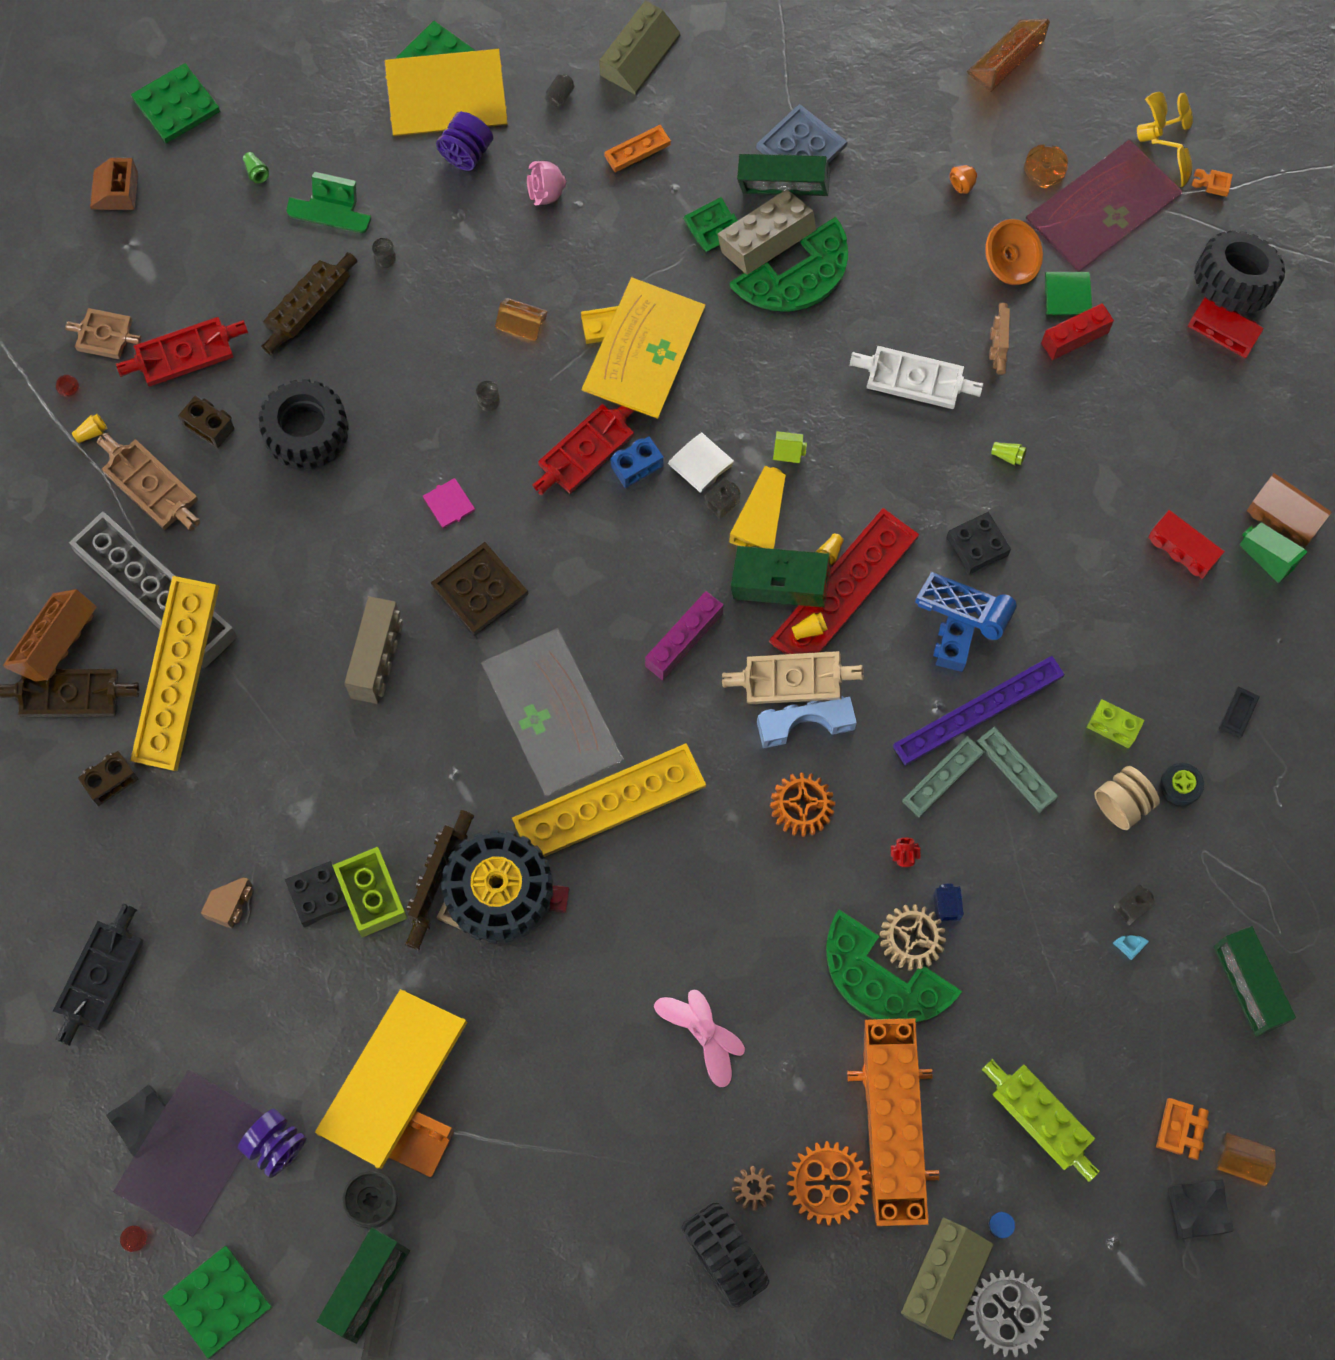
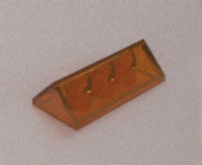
(1009, 52)

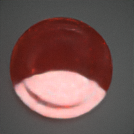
(67, 385)
(133, 1238)

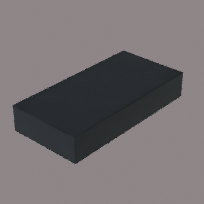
(1239, 712)

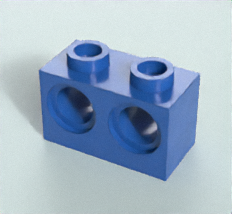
(640, 465)
(958, 644)

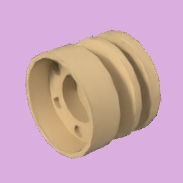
(1127, 797)

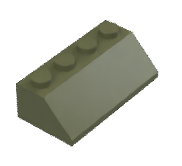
(639, 48)
(947, 1279)

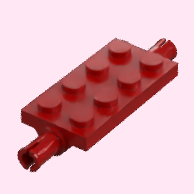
(183, 351)
(585, 449)

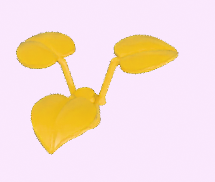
(1154, 130)

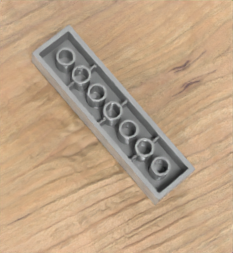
(139, 577)

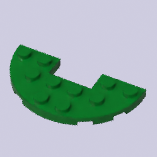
(803, 283)
(874, 988)

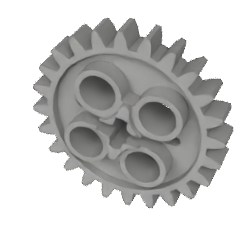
(990, 1327)

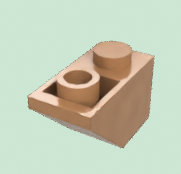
(225, 902)

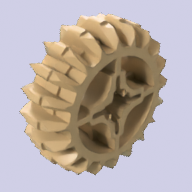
(904, 956)

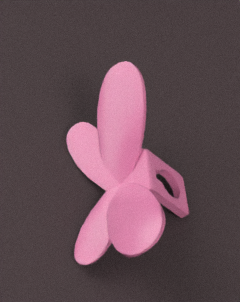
(715, 1039)

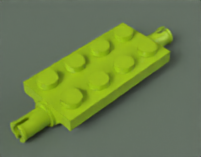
(1043, 1117)

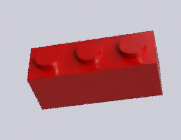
(1226, 327)
(1077, 331)
(1185, 544)

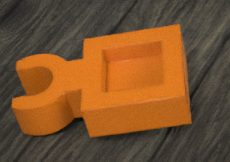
(1216, 182)

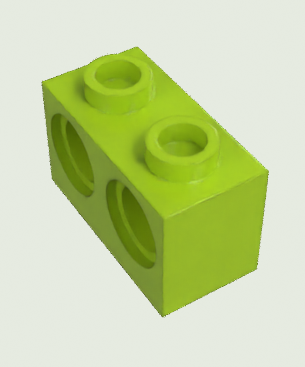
(1115, 723)

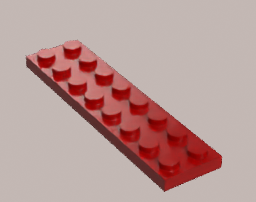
(850, 582)

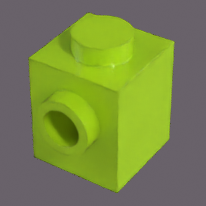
(789, 447)

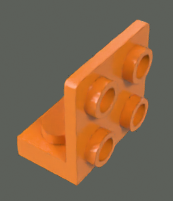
(422, 1144)

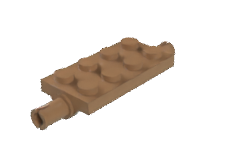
(149, 483)

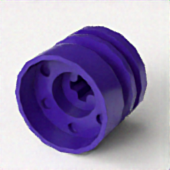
(464, 141)
(270, 1141)

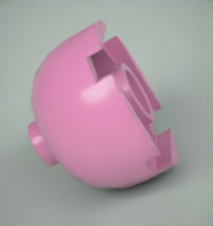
(545, 182)

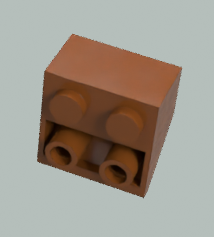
(114, 185)

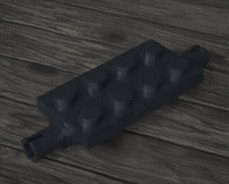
(98, 975)

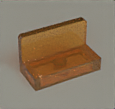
(520, 318)
(1247, 1159)

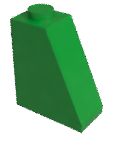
(1272, 551)

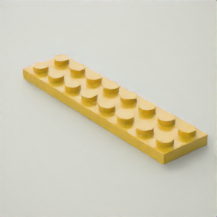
(174, 673)
(611, 801)

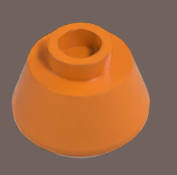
(963, 178)

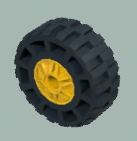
(501, 911)

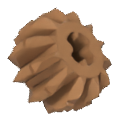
(762, 1186)

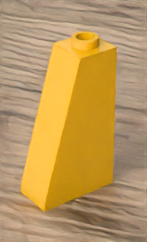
(761, 512)

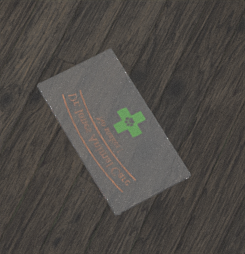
(551, 712)

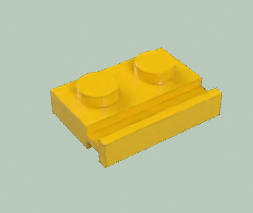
(596, 323)

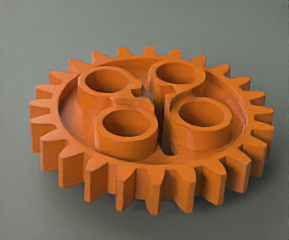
(828, 1159)

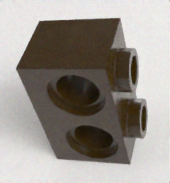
(203, 424)
(111, 783)

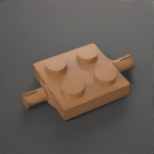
(103, 333)
(1000, 335)

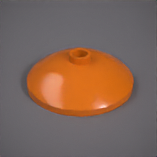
(1022, 251)

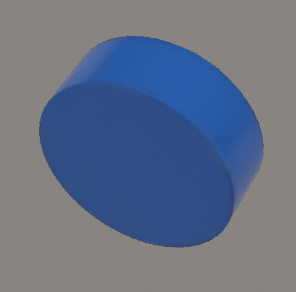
(1001, 1225)

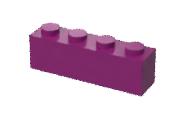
(684, 635)

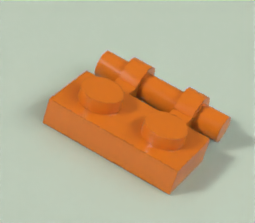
(1175, 1128)

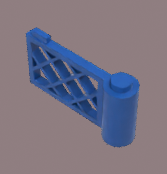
(992, 616)

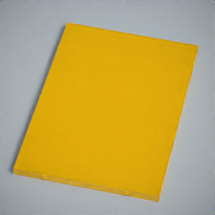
(433, 88)

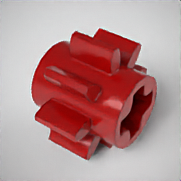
(905, 852)

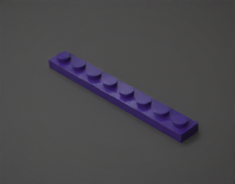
(978, 710)

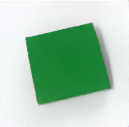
(708, 222)
(1067, 293)

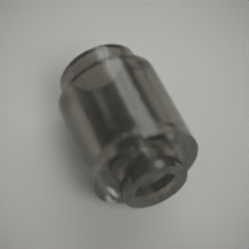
(559, 90)

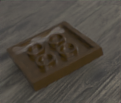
(479, 588)

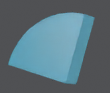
(1130, 945)

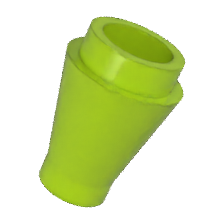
(1009, 452)

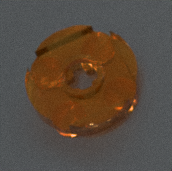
(1042, 175)

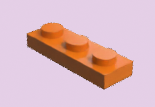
(637, 148)

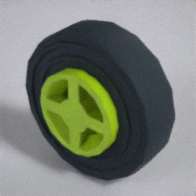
(1190, 780)

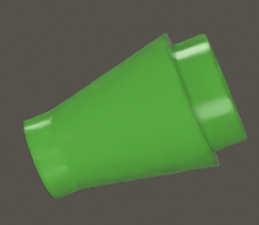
(256, 169)

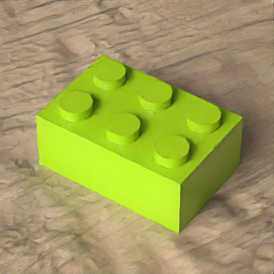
(369, 892)

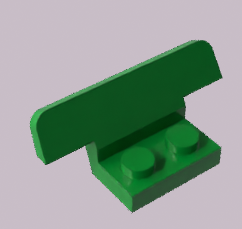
(330, 204)

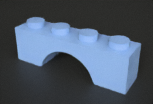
(833, 714)

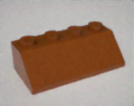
(51, 635)

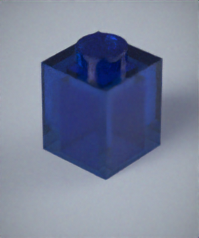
(948, 903)

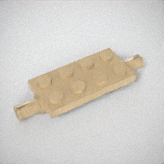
(793, 677)

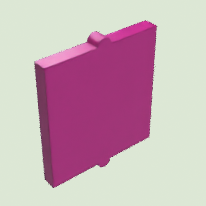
(448, 503)

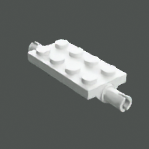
(915, 377)

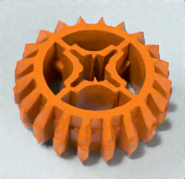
(811, 804)

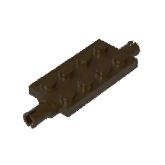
(305, 300)
(70, 693)
(430, 882)

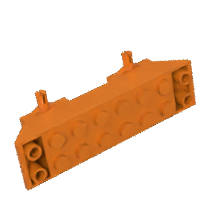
(895, 1122)

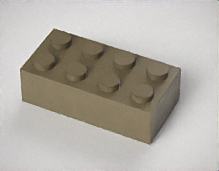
(767, 231)
(373, 650)

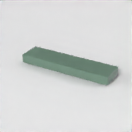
(1017, 769)
(943, 776)

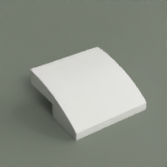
(700, 462)

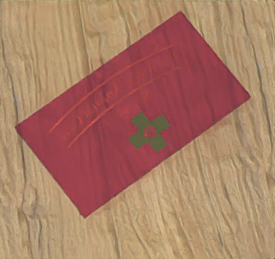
(1103, 205)

